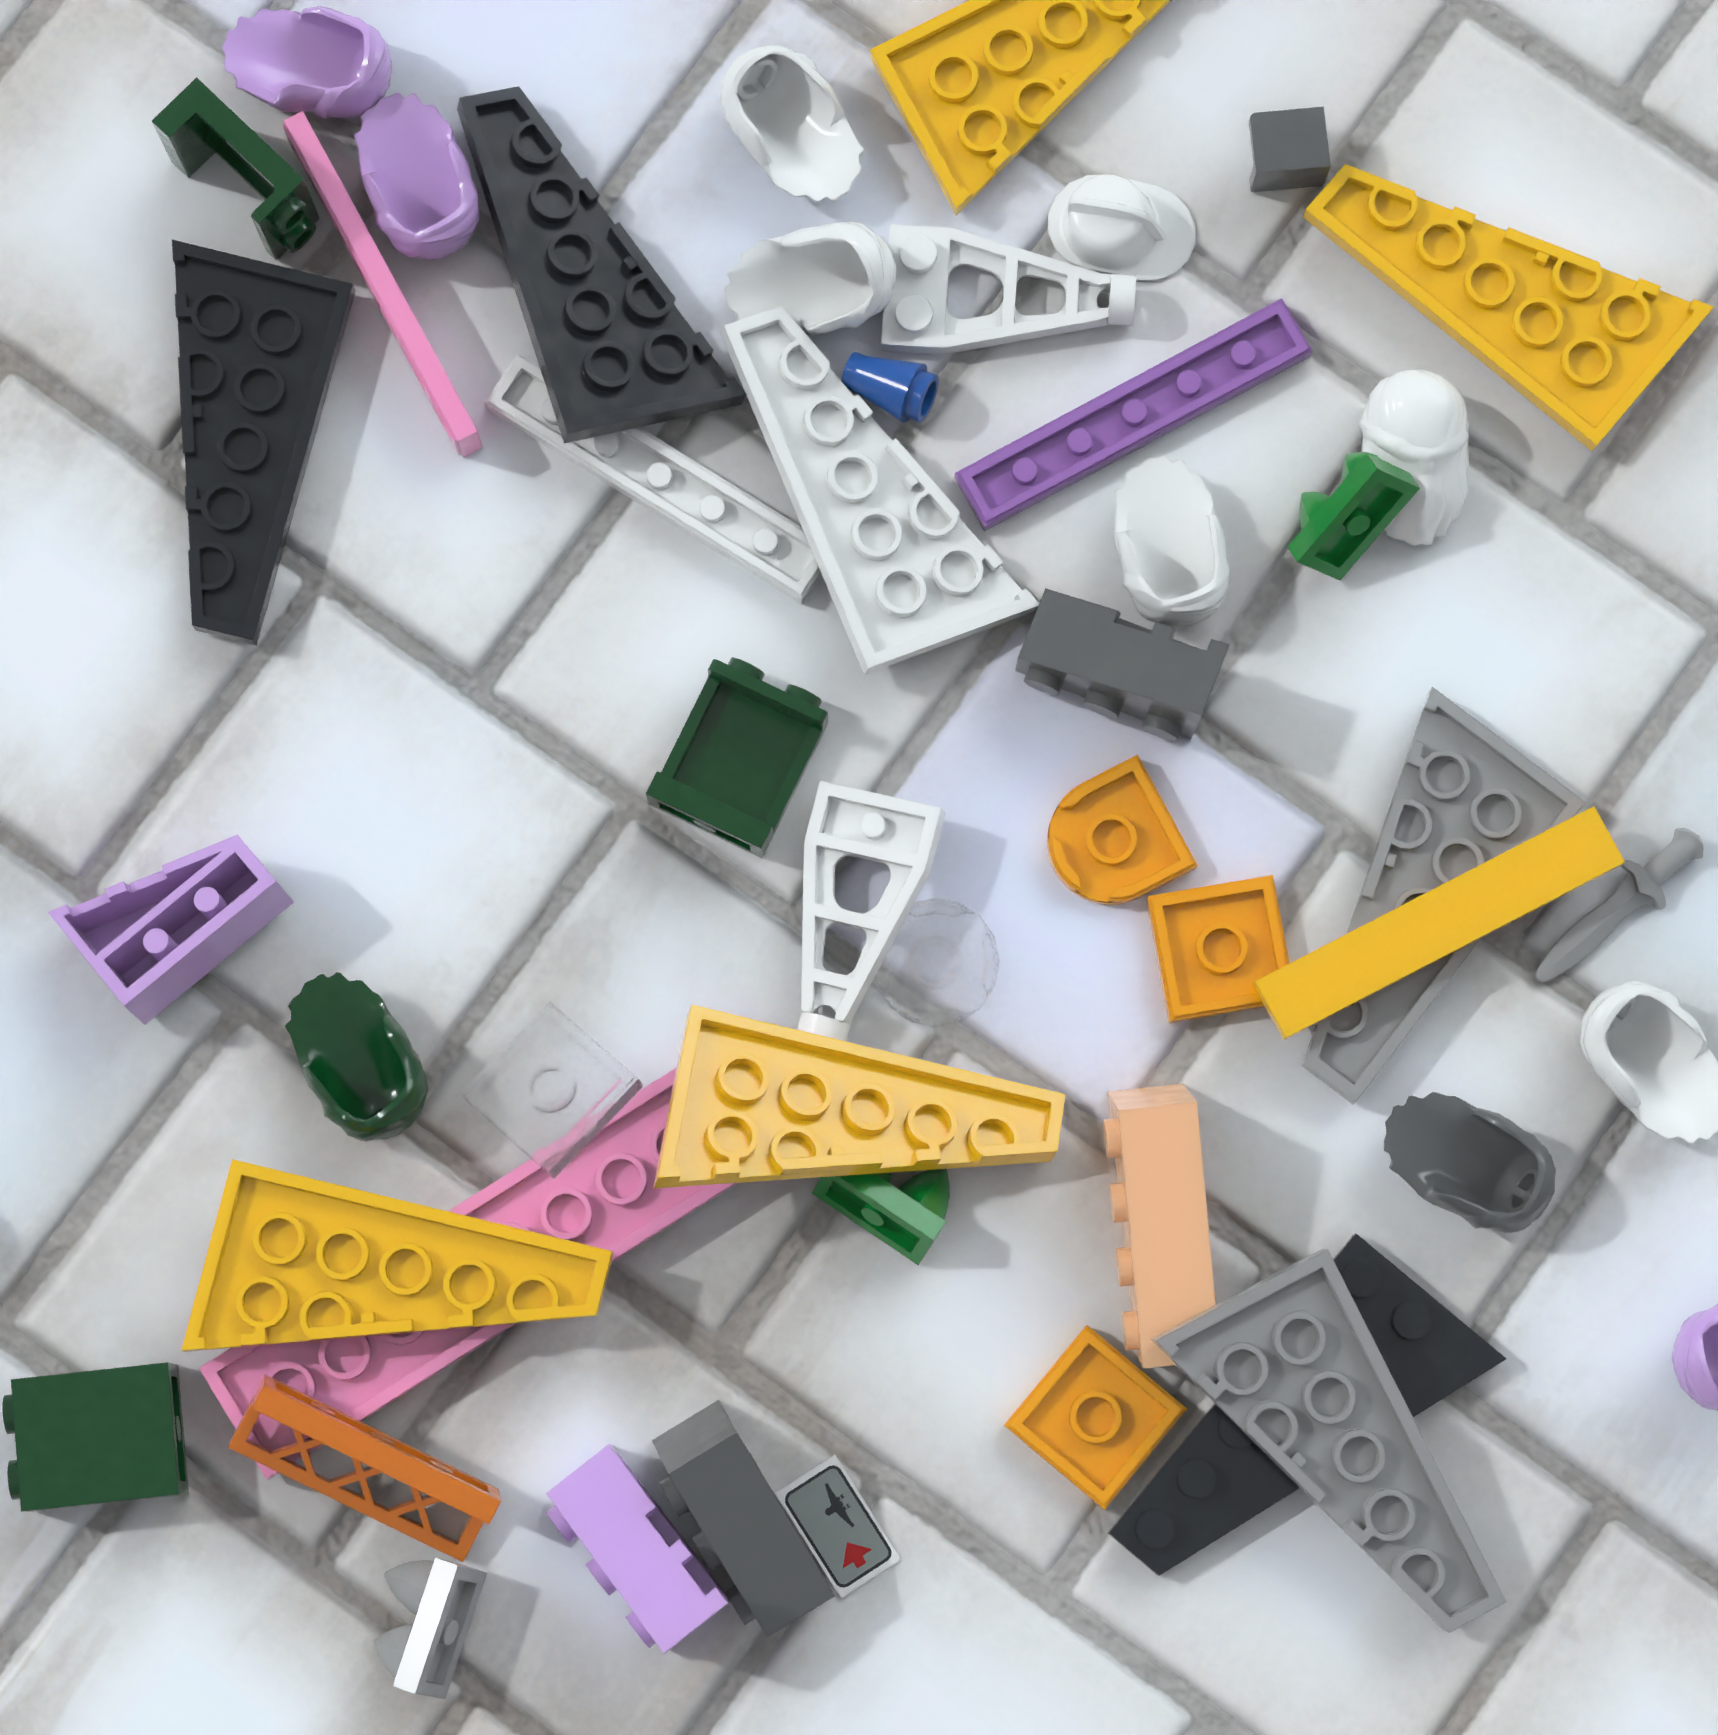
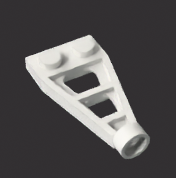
(918, 311)
(869, 828)

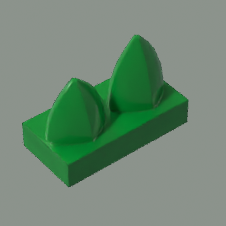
(1344, 525)
(901, 1217)

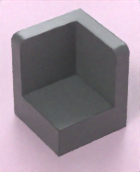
(1289, 149)

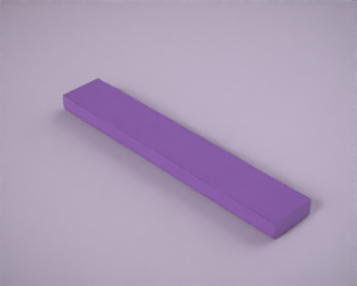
(1133, 414)

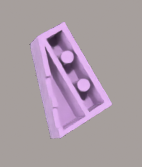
(174, 925)
(635, 1550)

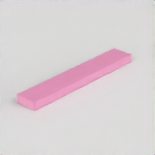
(382, 285)

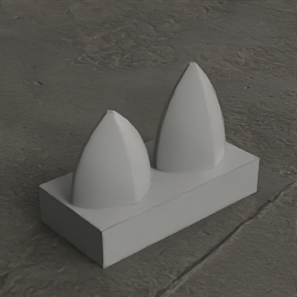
(444, 1602)

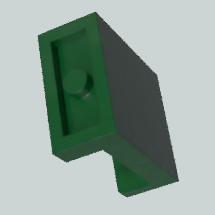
(200, 125)
(740, 756)
(96, 1437)

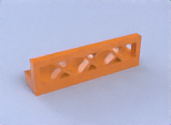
(374, 1449)

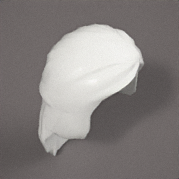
(791, 122)
(818, 274)
(1422, 428)
(1170, 543)
(1653, 1059)

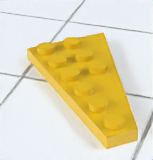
(996, 75)
(1527, 309)
(804, 1105)
(341, 1262)

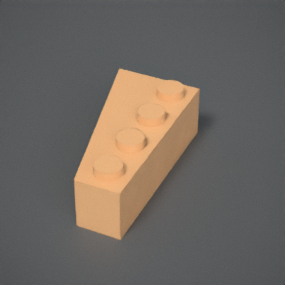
(1161, 1213)

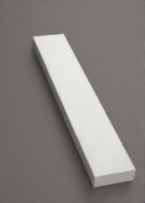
(667, 486)

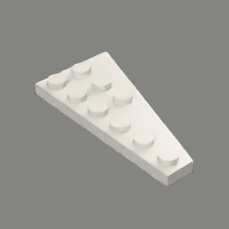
(875, 520)

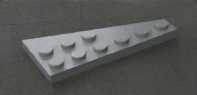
(1453, 809)
(1321, 1403)

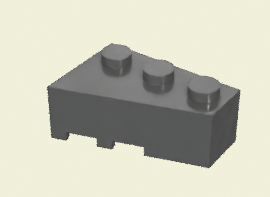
(1119, 665)
(739, 1521)

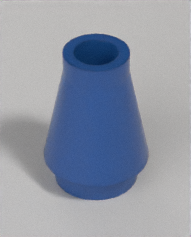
(893, 385)

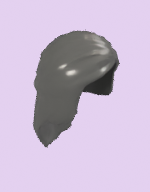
(1470, 1162)

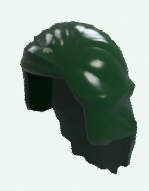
(356, 1058)

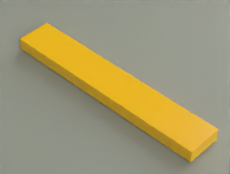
(1438, 923)

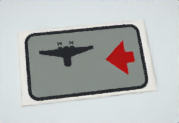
(838, 1526)

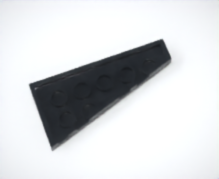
(589, 297)
(251, 397)
(1226, 1479)

